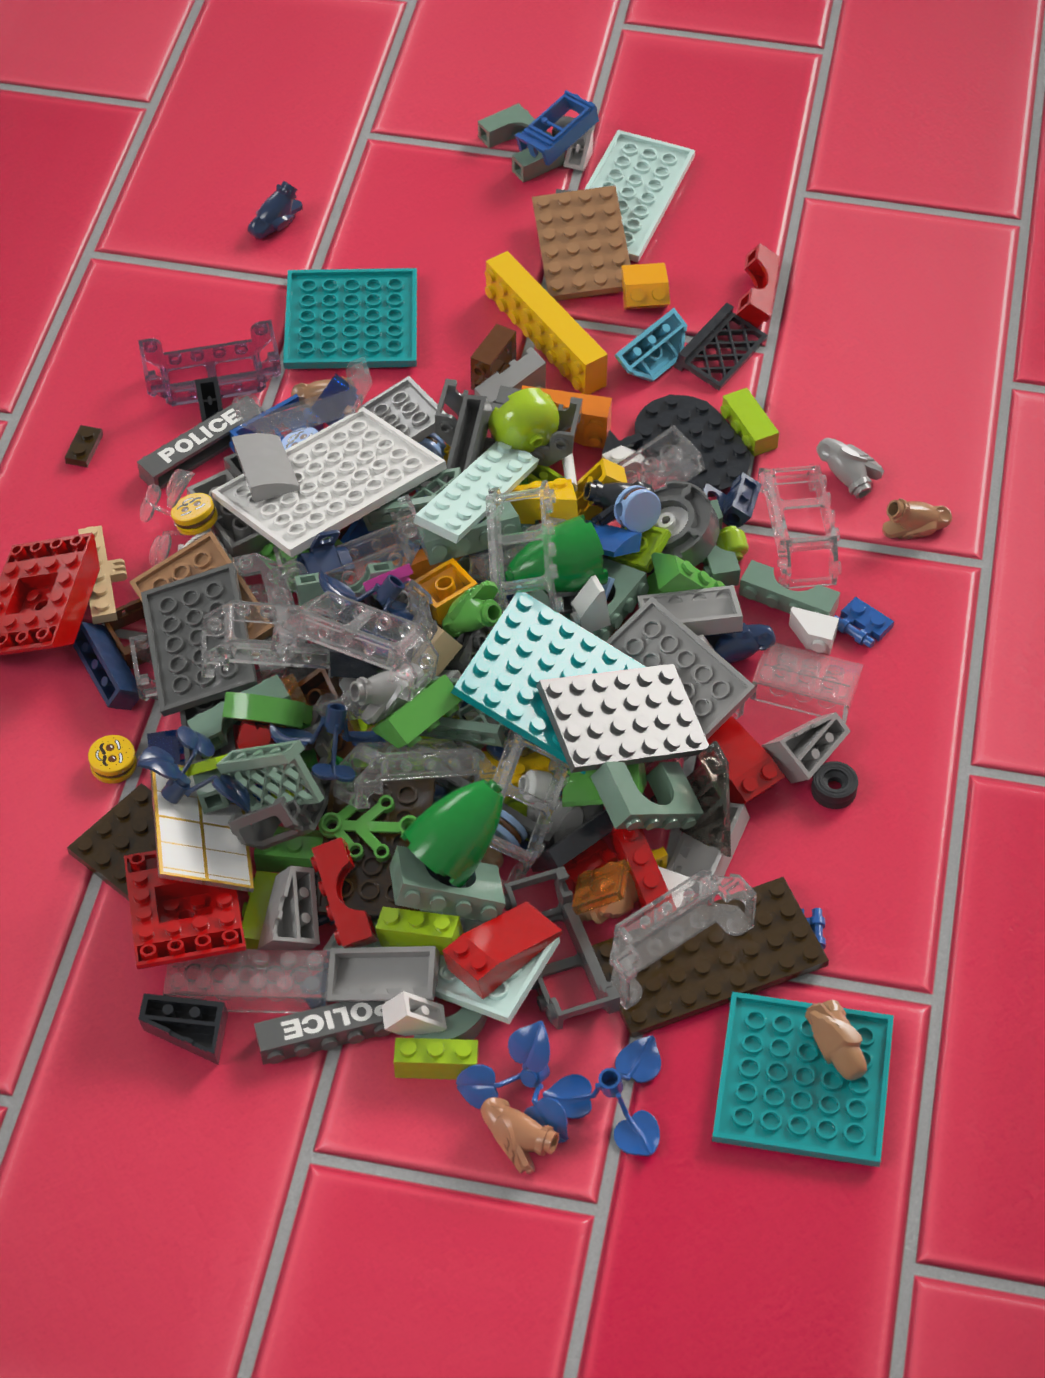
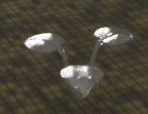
(175, 488)

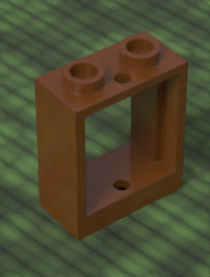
(493, 354)
(133, 612)

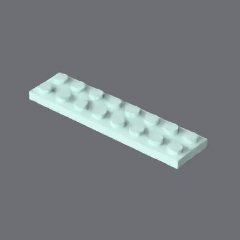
(463, 501)

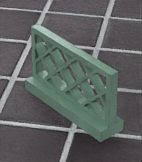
(382, 518)
(468, 731)
(263, 759)

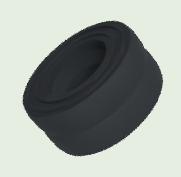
(831, 797)

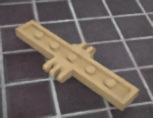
(102, 597)

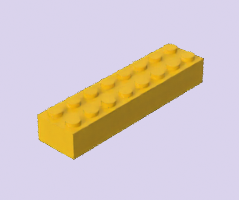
(546, 323)

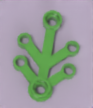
(364, 827)

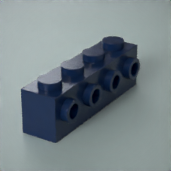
(106, 666)

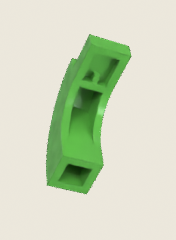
(267, 710)

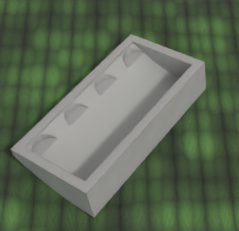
(265, 465)
(703, 610)
(695, 856)
(382, 973)

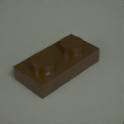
(83, 446)

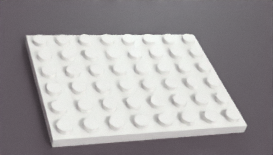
(341, 478)

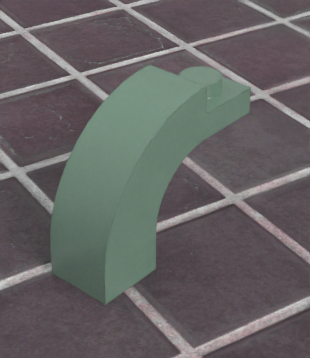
(461, 1025)

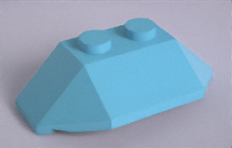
(654, 348)

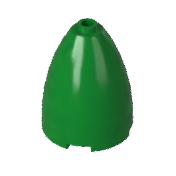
(576, 557)
(457, 830)

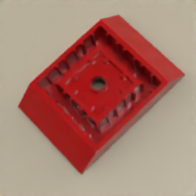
(46, 592)
(159, 912)

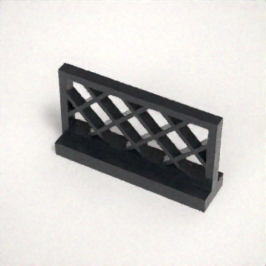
(705, 338)

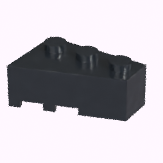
(186, 1023)

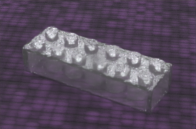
(254, 980)

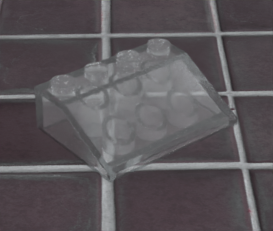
(806, 681)

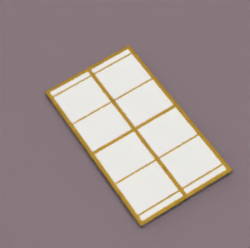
(197, 844)

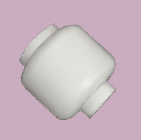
(536, 783)

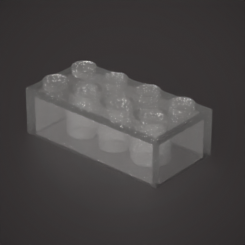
(664, 460)

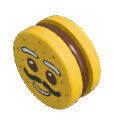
(194, 514)
(112, 759)

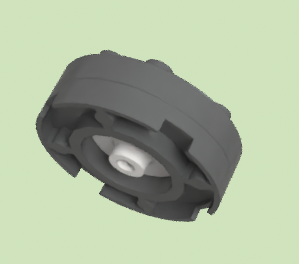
(689, 519)

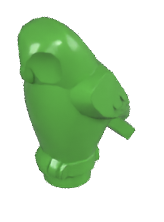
(473, 610)

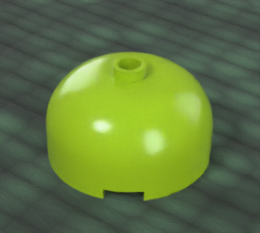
(525, 420)

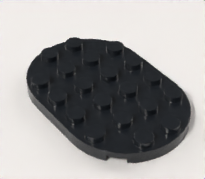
(721, 447)

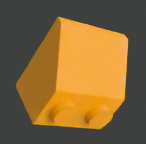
(645, 286)
(445, 586)

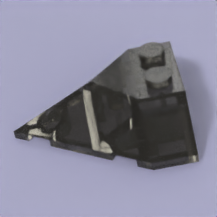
(712, 791)

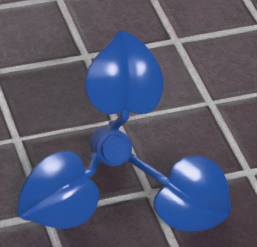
(532, 1049)
(638, 1061)

